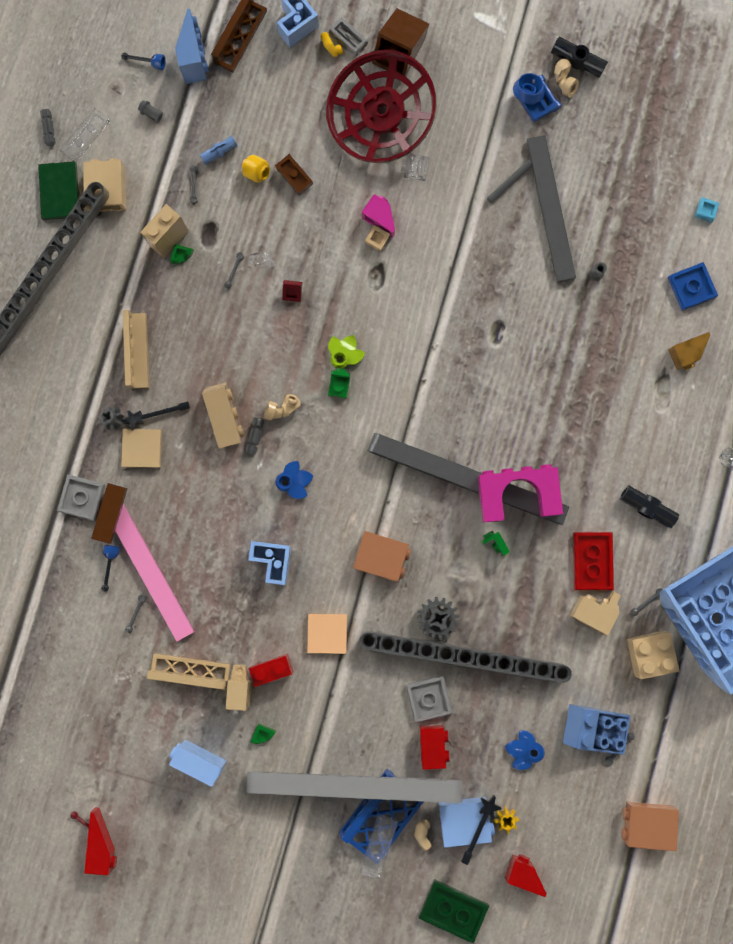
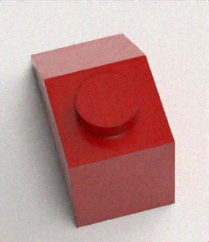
(523, 875)

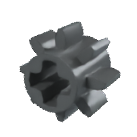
(112, 418)

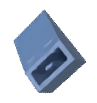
(191, 51)
(596, 729)

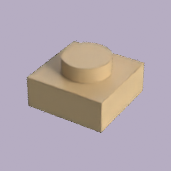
(377, 238)

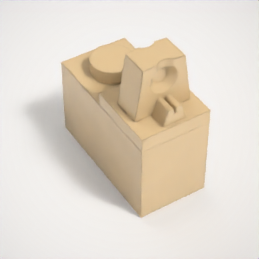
(598, 615)
(238, 689)

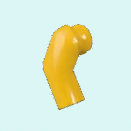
(328, 44)

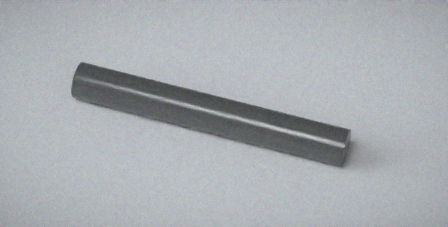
(507, 183)

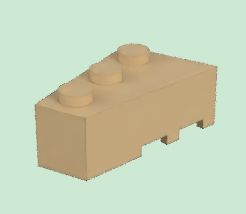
(223, 415)

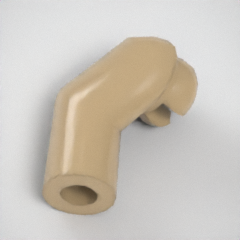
(421, 832)

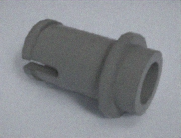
(150, 111)
(597, 271)

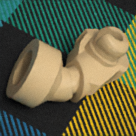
(569, 85)
(289, 405)

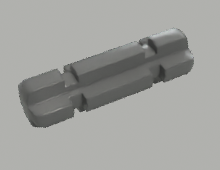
(47, 126)
(254, 436)

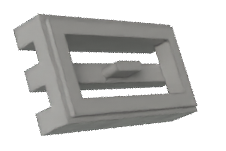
(359, 47)

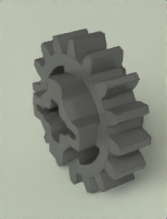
(443, 627)

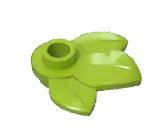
(346, 349)

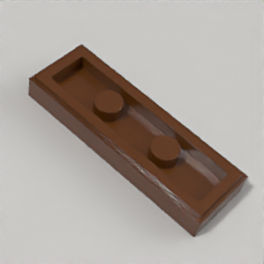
(109, 513)

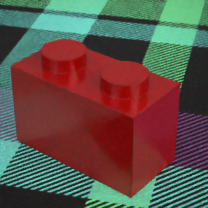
(271, 670)
(433, 747)

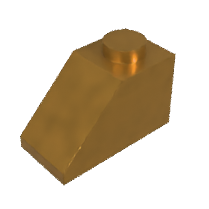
(689, 351)

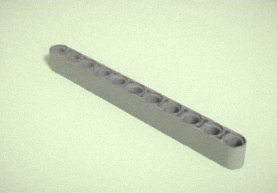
(355, 786)

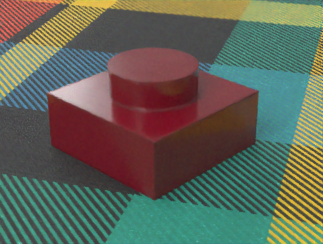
(292, 291)

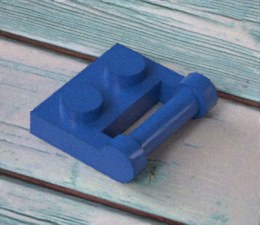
(540, 109)

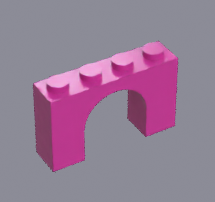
(543, 480)

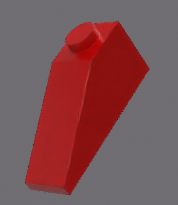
(100, 849)

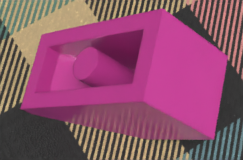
(379, 213)

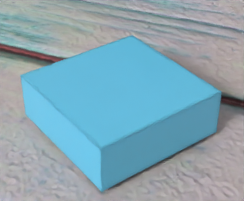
(707, 209)

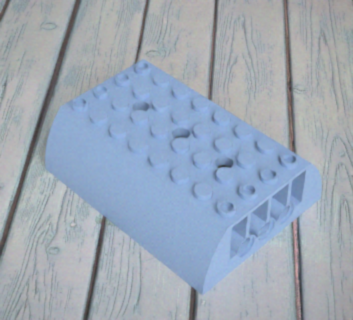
(690, 607)

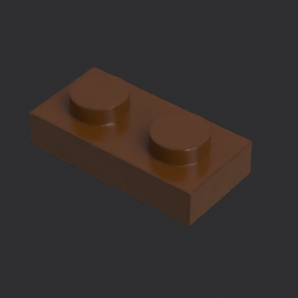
(294, 174)

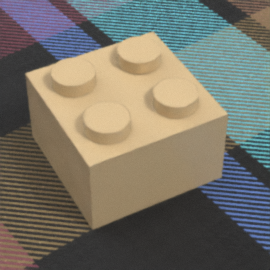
(652, 654)

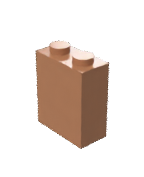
(382, 556)
(650, 826)

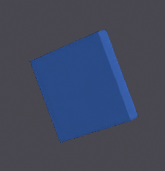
(692, 286)

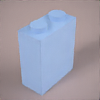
(197, 762)
(461, 821)

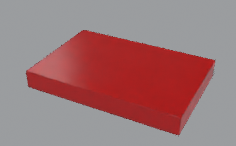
(593, 560)

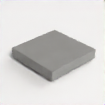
(81, 497)
(429, 699)

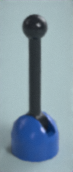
(158, 61)
(110, 553)

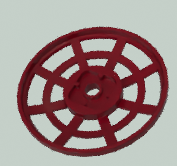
(380, 97)

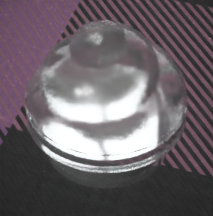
(726, 457)

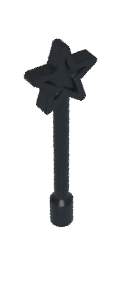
(137, 418)
(488, 810)

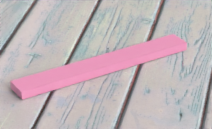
(152, 576)

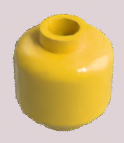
(255, 168)

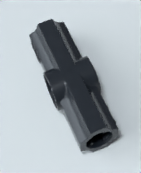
(570, 51)
(649, 506)

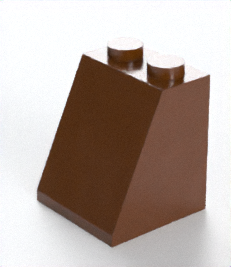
(402, 34)

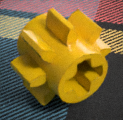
(507, 814)

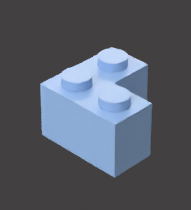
(298, 22)
(277, 558)

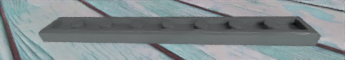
(551, 209)

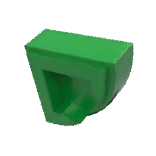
(180, 254)
(262, 734)

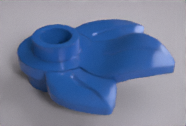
(297, 480)
(522, 748)

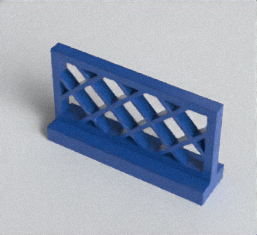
(366, 810)

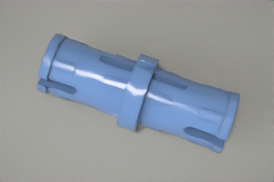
(218, 150)

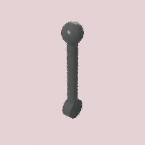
(193, 199)
(240, 256)
(142, 598)
(635, 611)
(609, 760)

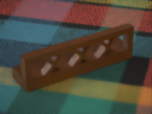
(231, 33)

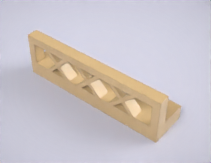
(136, 350)
(190, 679)

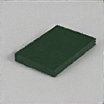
(58, 189)
(453, 911)

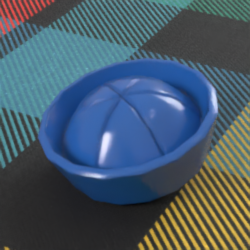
(529, 88)

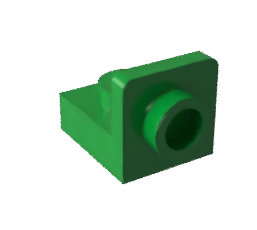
(339, 383)
(498, 545)

